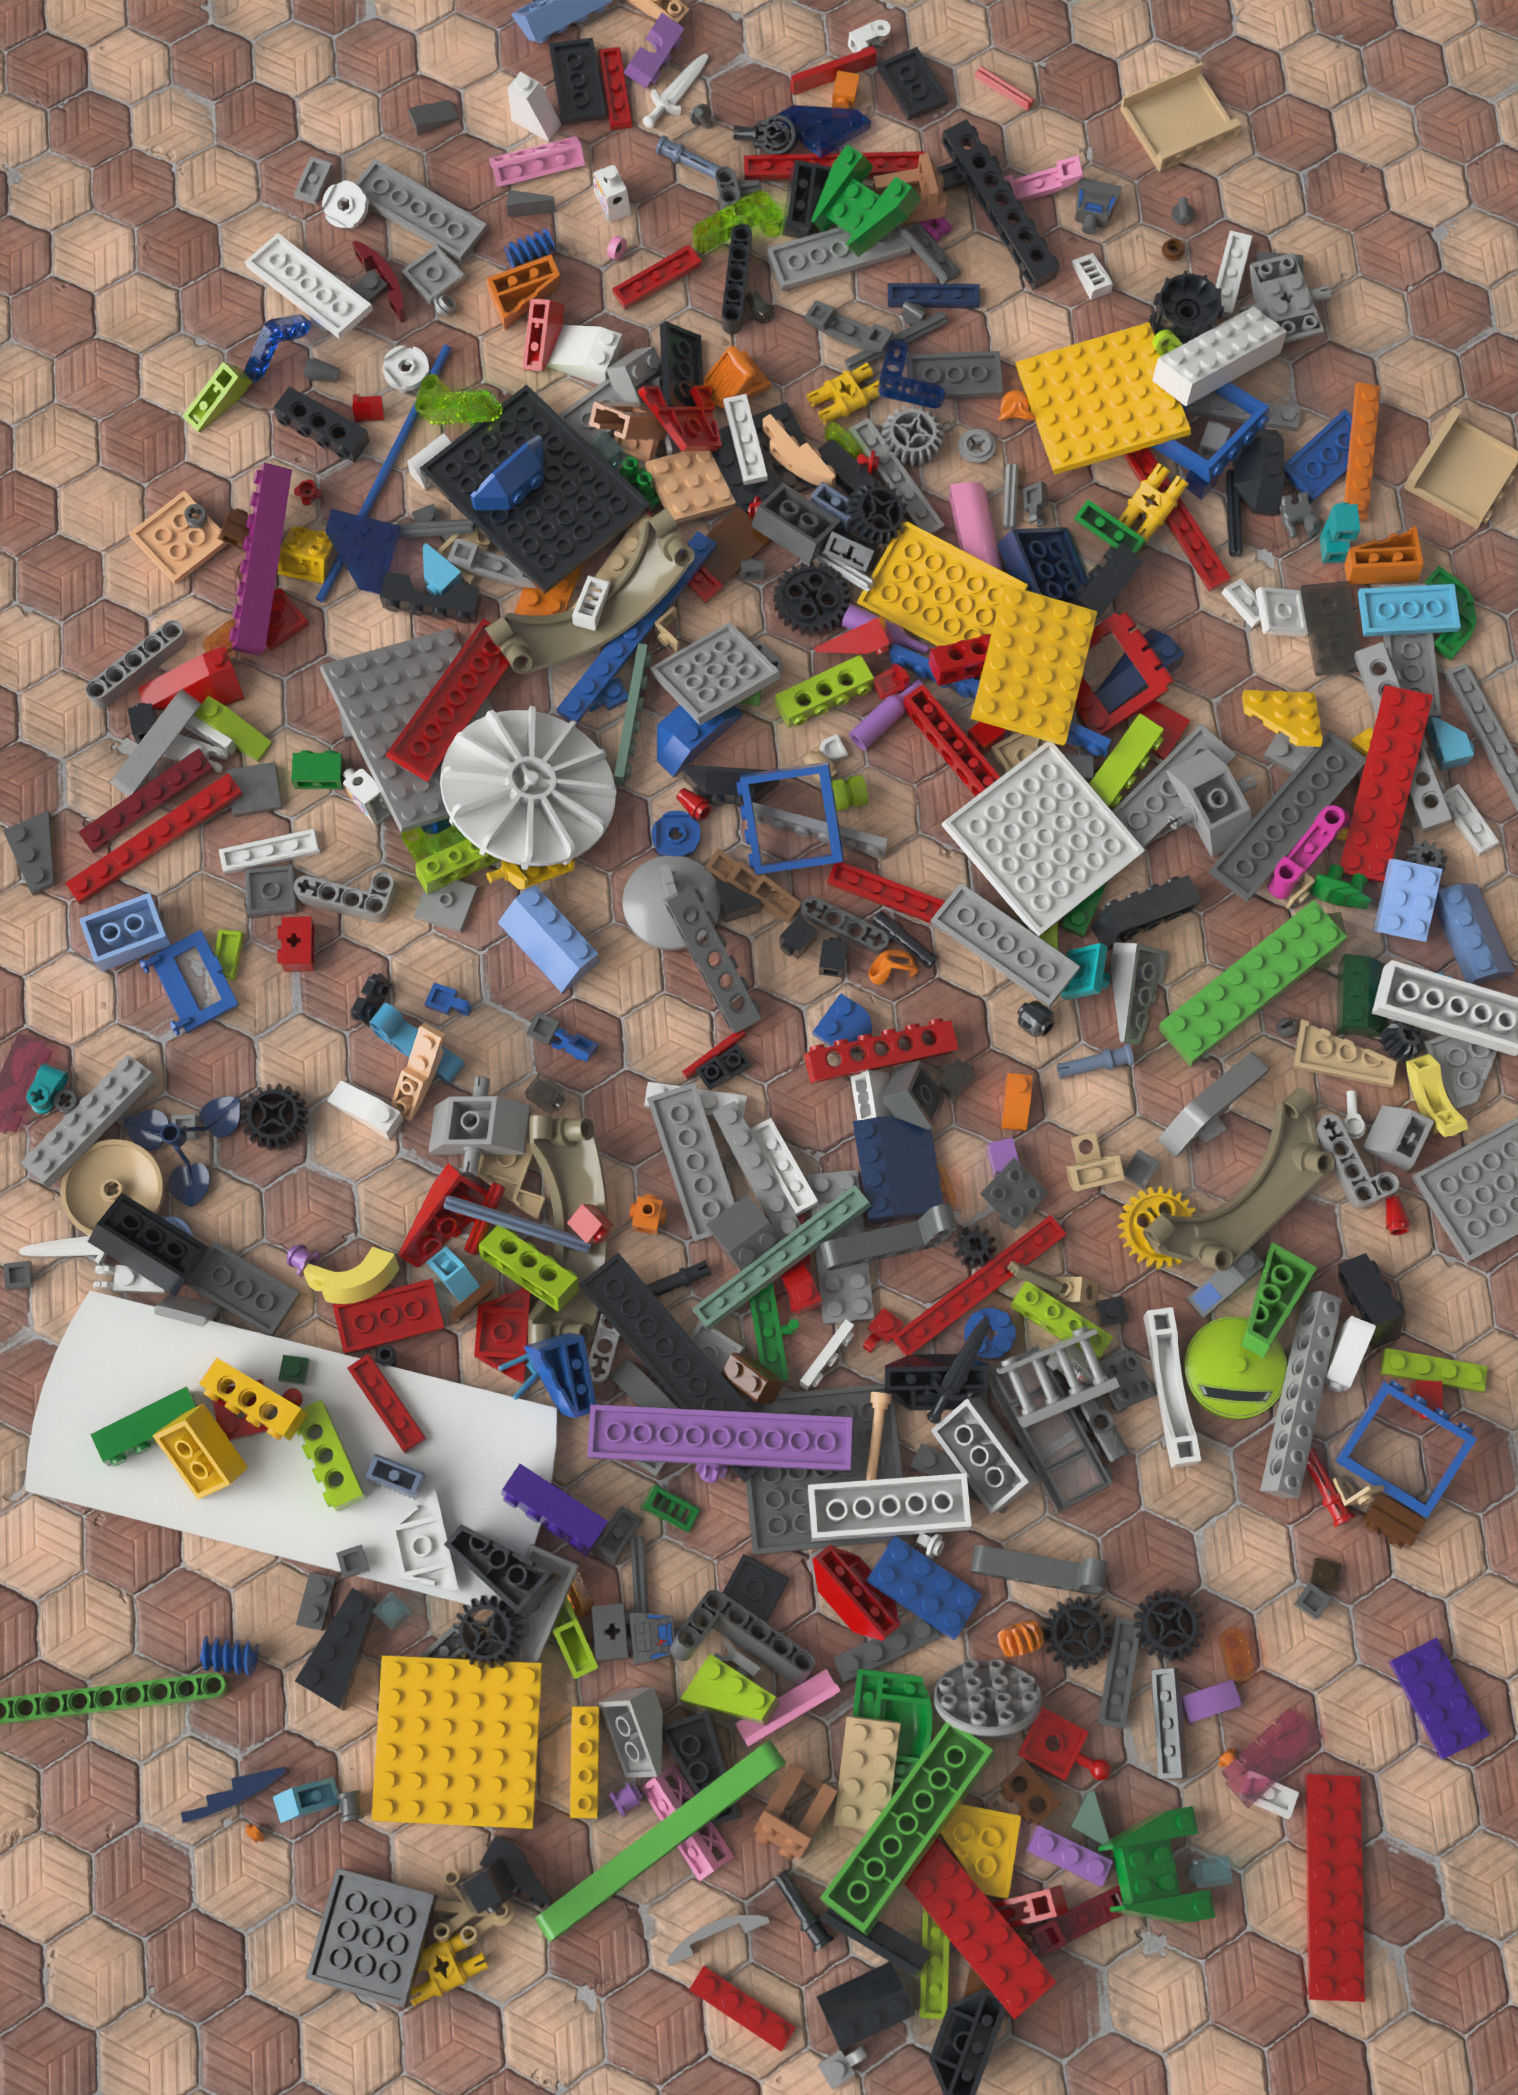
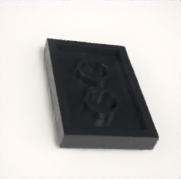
(912, 83)

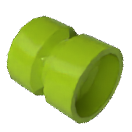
(850, 792)

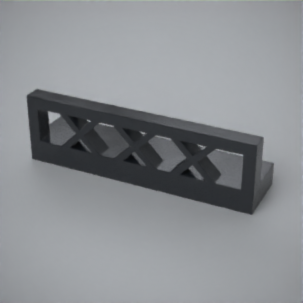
(884, 1942)

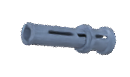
(677, 153)
(1107, 1059)

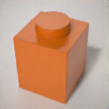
(845, 90)

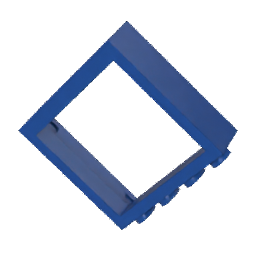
(1230, 450)
(751, 834)
(1438, 1416)

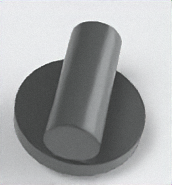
(700, 115)
(1182, 212)
(913, 313)

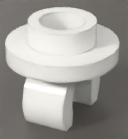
(933, 1545)

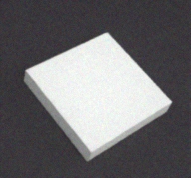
(1281, 612)

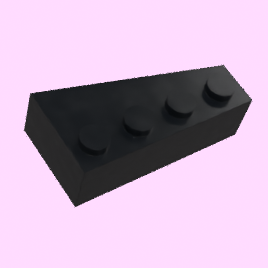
(1145, 910)
(507, 1573)
(700, 1755)

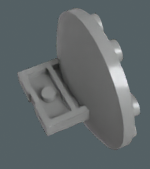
(657, 881)
(988, 1700)

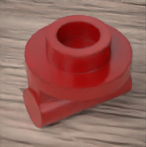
(872, 461)

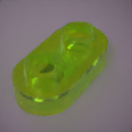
(838, 434)

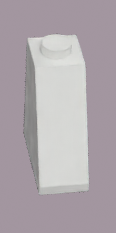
(532, 108)
(1348, 1353)

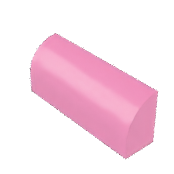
(974, 522)

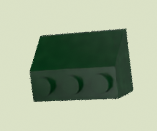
(1356, 996)

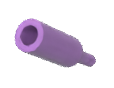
(856, 616)
(880, 718)

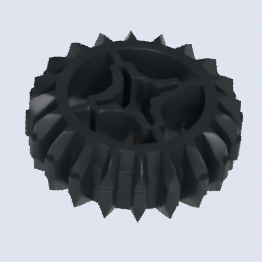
(869, 497)
(280, 1109)
(468, 1622)
(1178, 1632)
(1083, 1644)

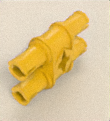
(844, 393)
(1149, 491)
(456, 1973)

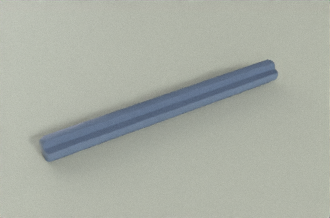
(516, 1223)

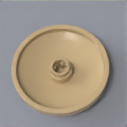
(104, 1174)

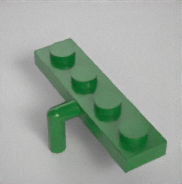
(770, 1333)

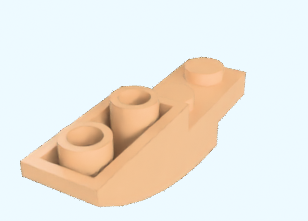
(672, 8)
(800, 460)
(419, 1072)

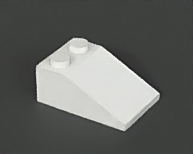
(586, 352)

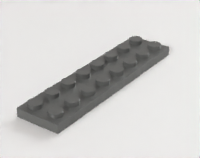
(1287, 816)

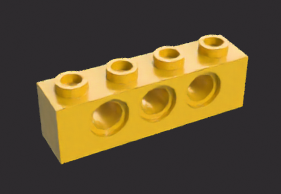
(222, 1375)
(585, 1763)

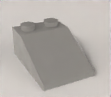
(635, 1730)

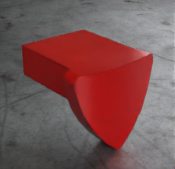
(367, 408)
(891, 681)

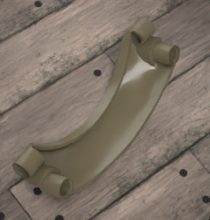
(635, 592)
(574, 1177)

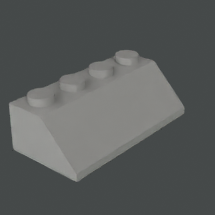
(986, 1454)

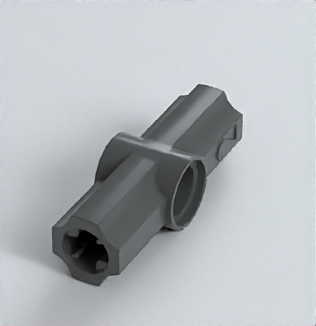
(1108, 1438)

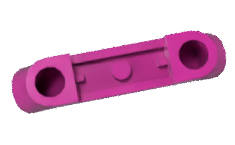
(1307, 850)

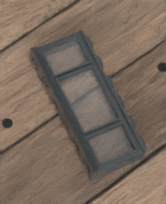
(1056, 1445)

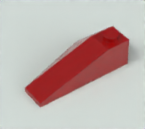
(435, 1223)

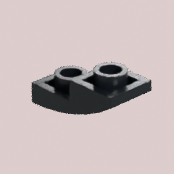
(723, 1068)

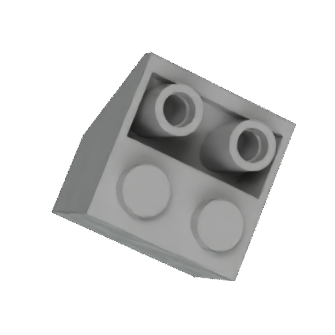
(636, 370)
(1397, 1136)

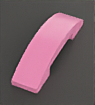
(1047, 181)

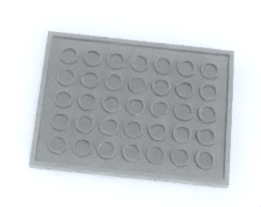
(378, 699)

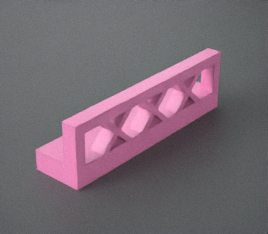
(537, 161)
(791, 1706)
(698, 1847)

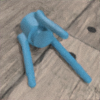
(530, 1366)

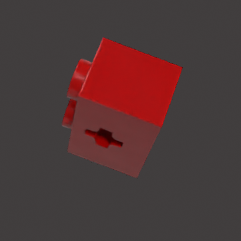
(303, 955)

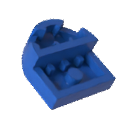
(843, 1021)

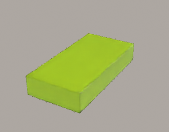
(228, 951)

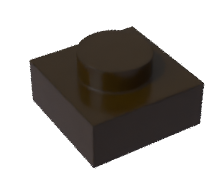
(1325, 1573)

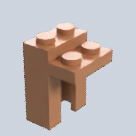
(926, 183)
(636, 427)
(775, 1830)

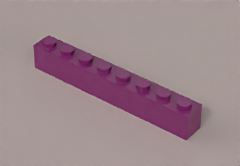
(261, 559)

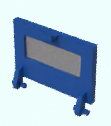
(192, 982)

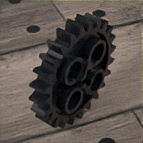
(829, 590)

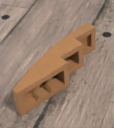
(737, 874)

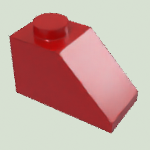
(801, 1289)

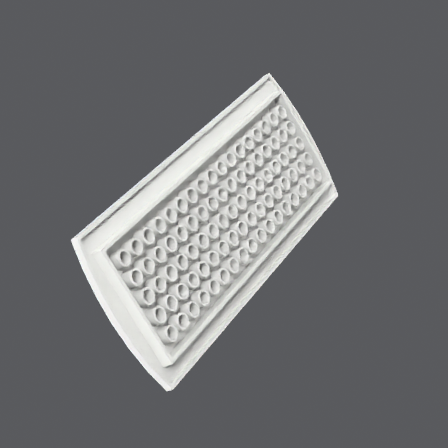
(127, 1357)

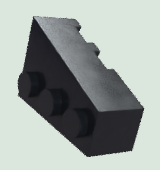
(487, 1887)

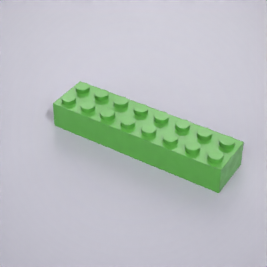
(1252, 983)
(907, 1827)

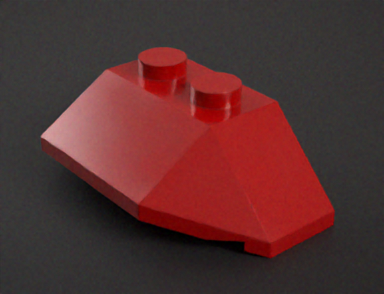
(844, 1587)

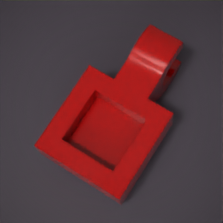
(882, 1328)

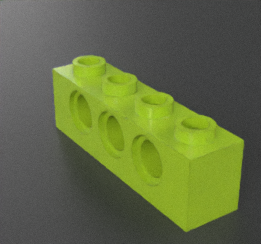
(852, 670)
(451, 865)
(555, 1293)
(1056, 1317)
(350, 1490)

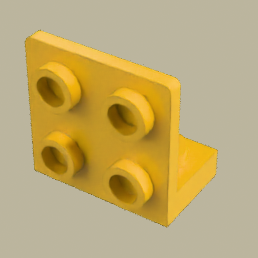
(305, 554)

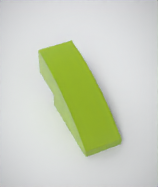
(573, 1642)

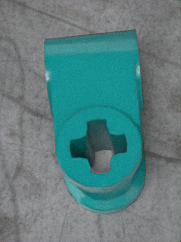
(46, 1084)

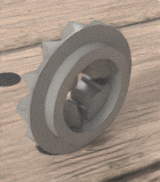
(977, 437)

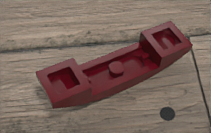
(371, 259)
(1077, 1921)

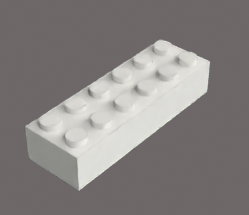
(1219, 356)
(1448, 1007)
(889, 1507)

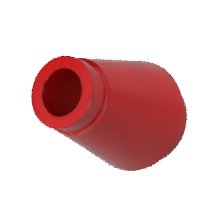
(694, 804)
(1396, 1216)

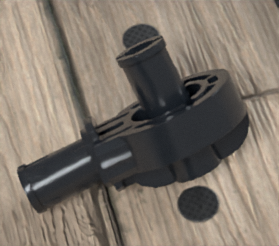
(768, 135)

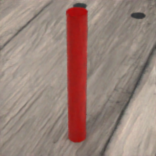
(716, 1051)

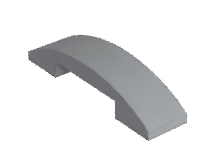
(487, 564)
(684, 1949)

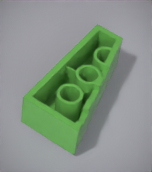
(1277, 1294)

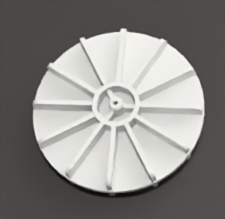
(527, 787)

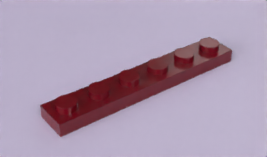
(146, 800)

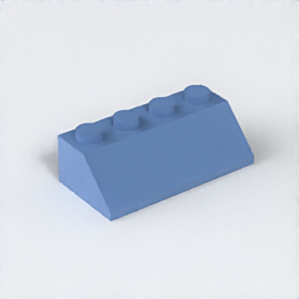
(550, 16)
(1472, 934)
(548, 938)

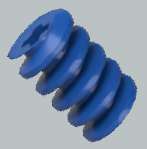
(530, 248)
(228, 1656)

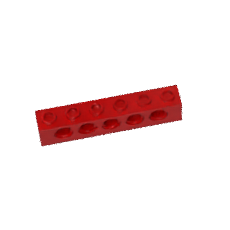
(959, 660)
(949, 740)
(943, 1043)

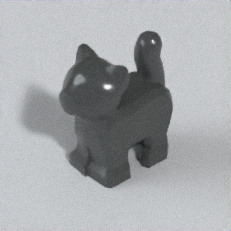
(1299, 513)

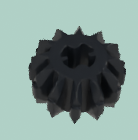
(1401, 1041)
(974, 1237)

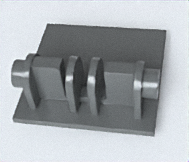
(1014, 1194)
(1131, 1378)

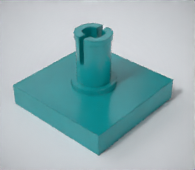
(1091, 973)

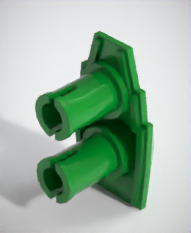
(640, 480)
(1340, 893)

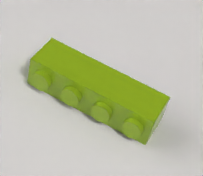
(1126, 759)

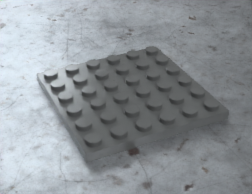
(780, 1495)

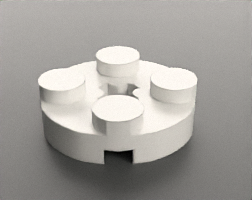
(358, 205)
(405, 356)

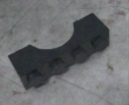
(459, 603)

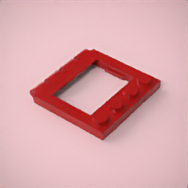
(1146, 662)

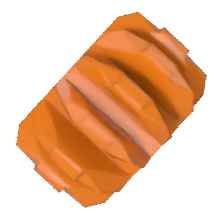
(1021, 1638)

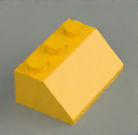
(200, 1451)

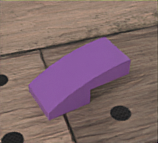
(1210, 1701)

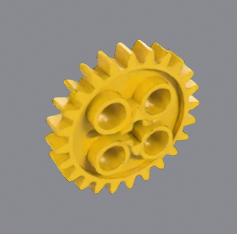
(1134, 1232)

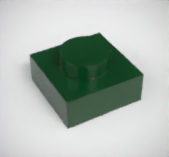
(294, 1370)

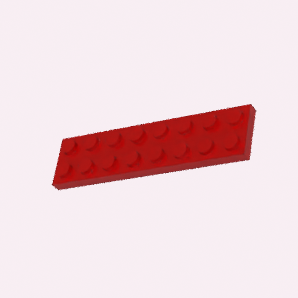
(450, 705)
(1385, 782)
(1334, 1888)
(978, 1931)

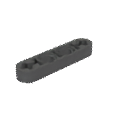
(842, 928)

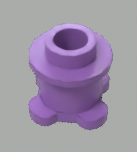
(300, 1257)
(626, 1798)

